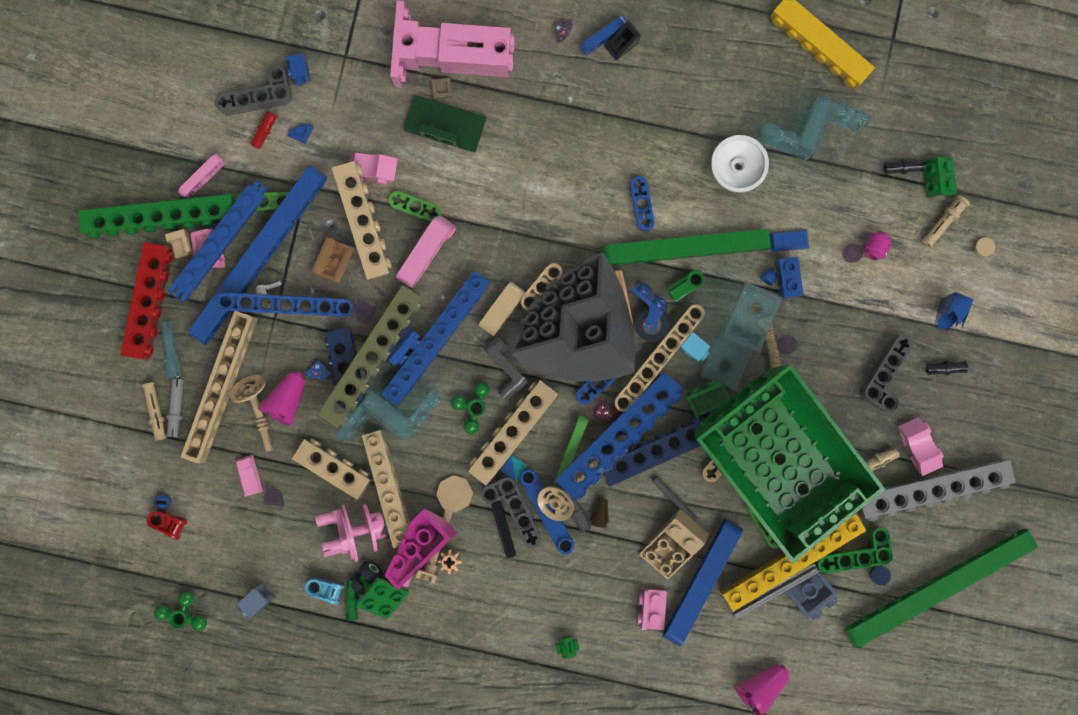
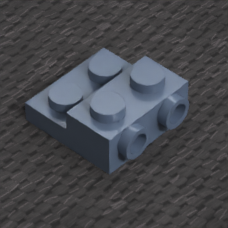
(813, 596)

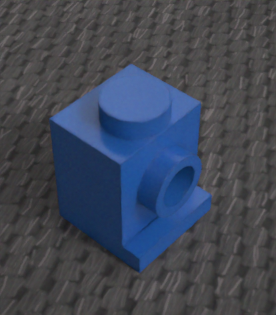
(298, 69)

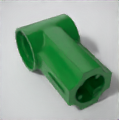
(684, 286)

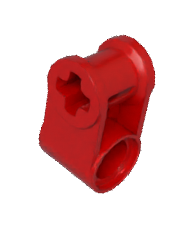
(170, 525)

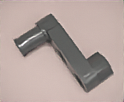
(517, 381)

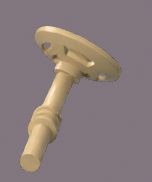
(250, 393)
(557, 501)

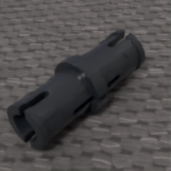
(904, 166)
(946, 368)

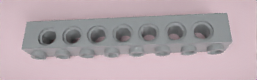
(1002, 474)

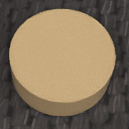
(984, 247)

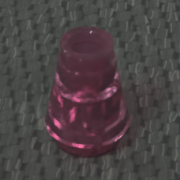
(606, 413)

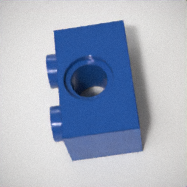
(789, 277)

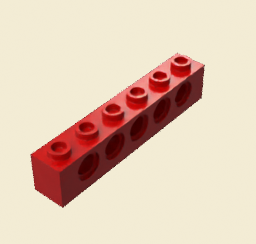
(141, 292)

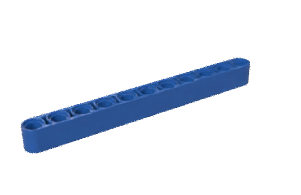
(259, 252)

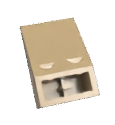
(674, 544)

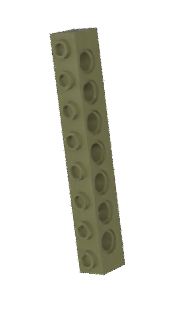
(403, 297)

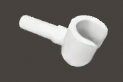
(261, 289)

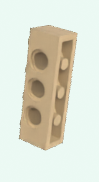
(304, 457)

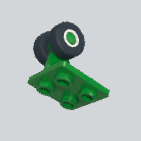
(377, 594)

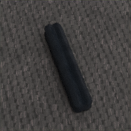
(503, 529)

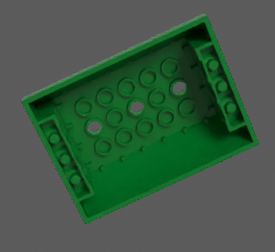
(813, 455)

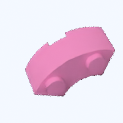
(375, 167)
(925, 453)

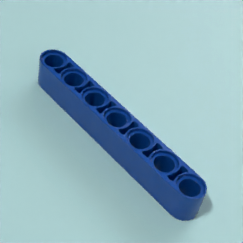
(275, 299)
(702, 582)

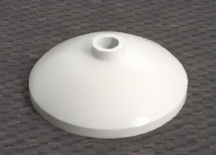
(746, 153)

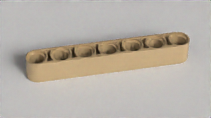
(667, 353)

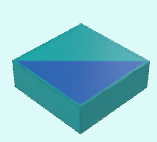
(513, 467)

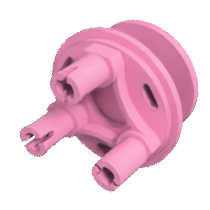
(345, 544)

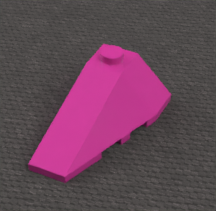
(422, 541)

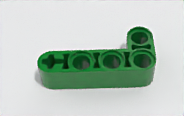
(853, 554)

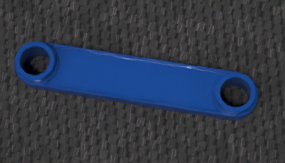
(555, 528)

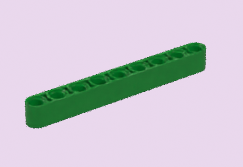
(687, 247)

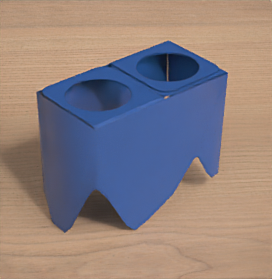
(953, 309)

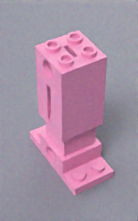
(451, 47)

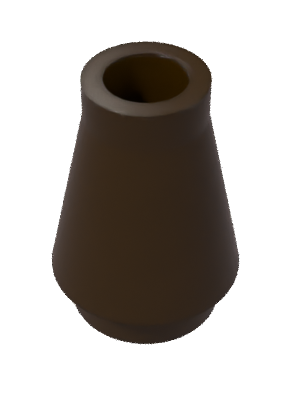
(600, 514)

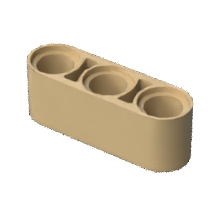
(543, 278)
(502, 309)

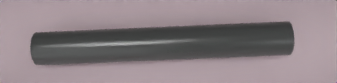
(673, 498)

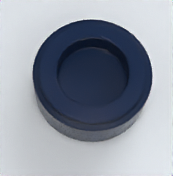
(880, 575)

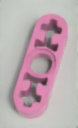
(201, 176)

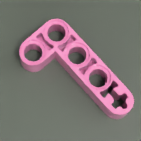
(425, 251)

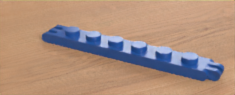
(218, 241)

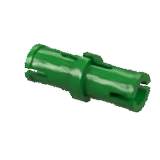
(350, 600)

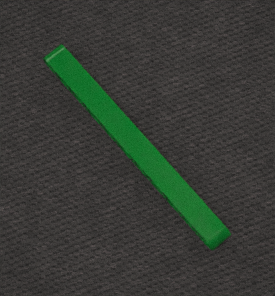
(940, 587)

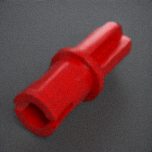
(263, 130)

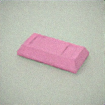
(248, 475)

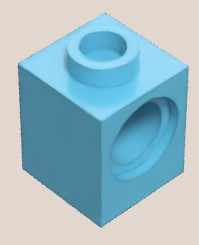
(695, 347)

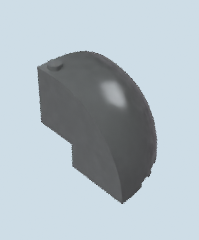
(579, 326)

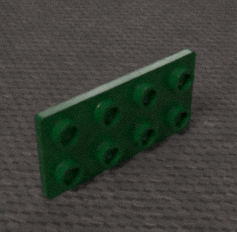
(445, 123)

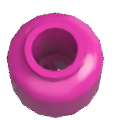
(877, 246)

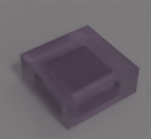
(363, 312)

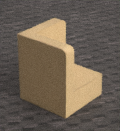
(180, 242)

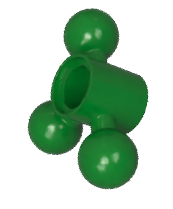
(458, 403)
(185, 600)

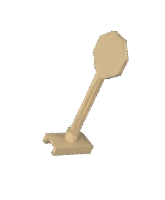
(453, 496)

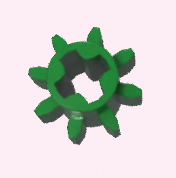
(567, 646)

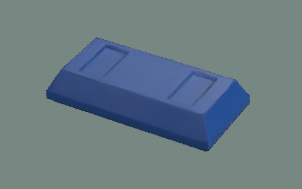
(789, 240)

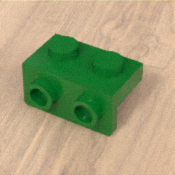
(940, 177)
(707, 398)

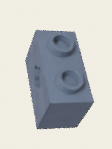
(255, 601)

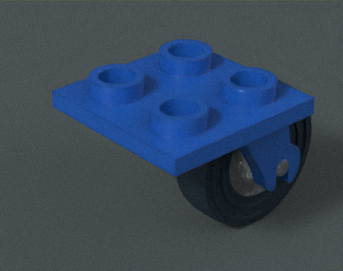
(651, 323)

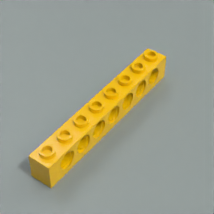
(781, 568)

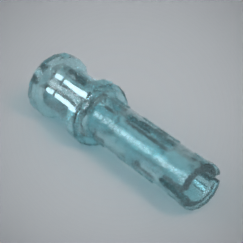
(171, 359)

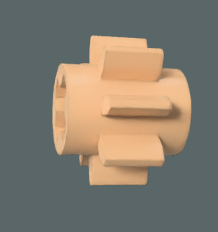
(453, 557)

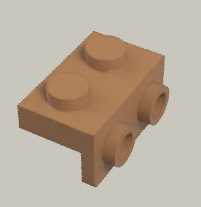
(332, 260)

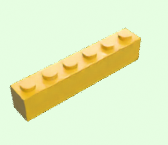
(822, 42)

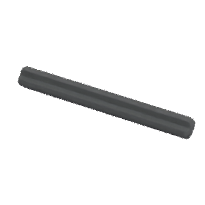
(794, 580)

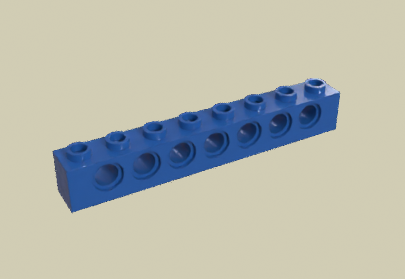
(436, 338)
(662, 386)

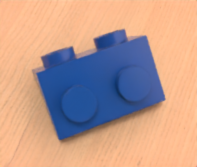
(408, 341)

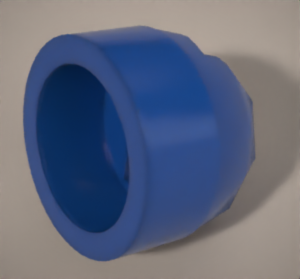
(768, 277)
(162, 497)

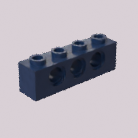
(332, 341)

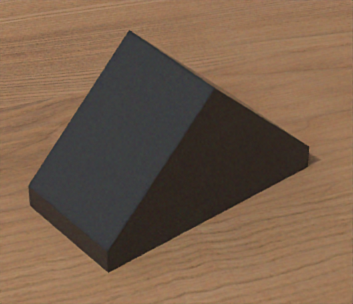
(623, 41)

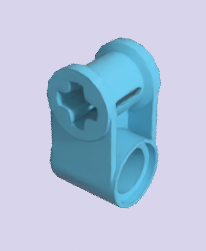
(326, 590)

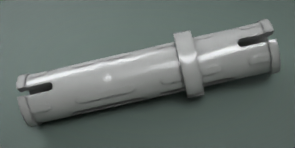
(175, 408)

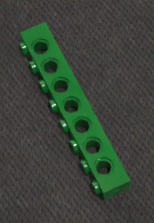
(90, 218)

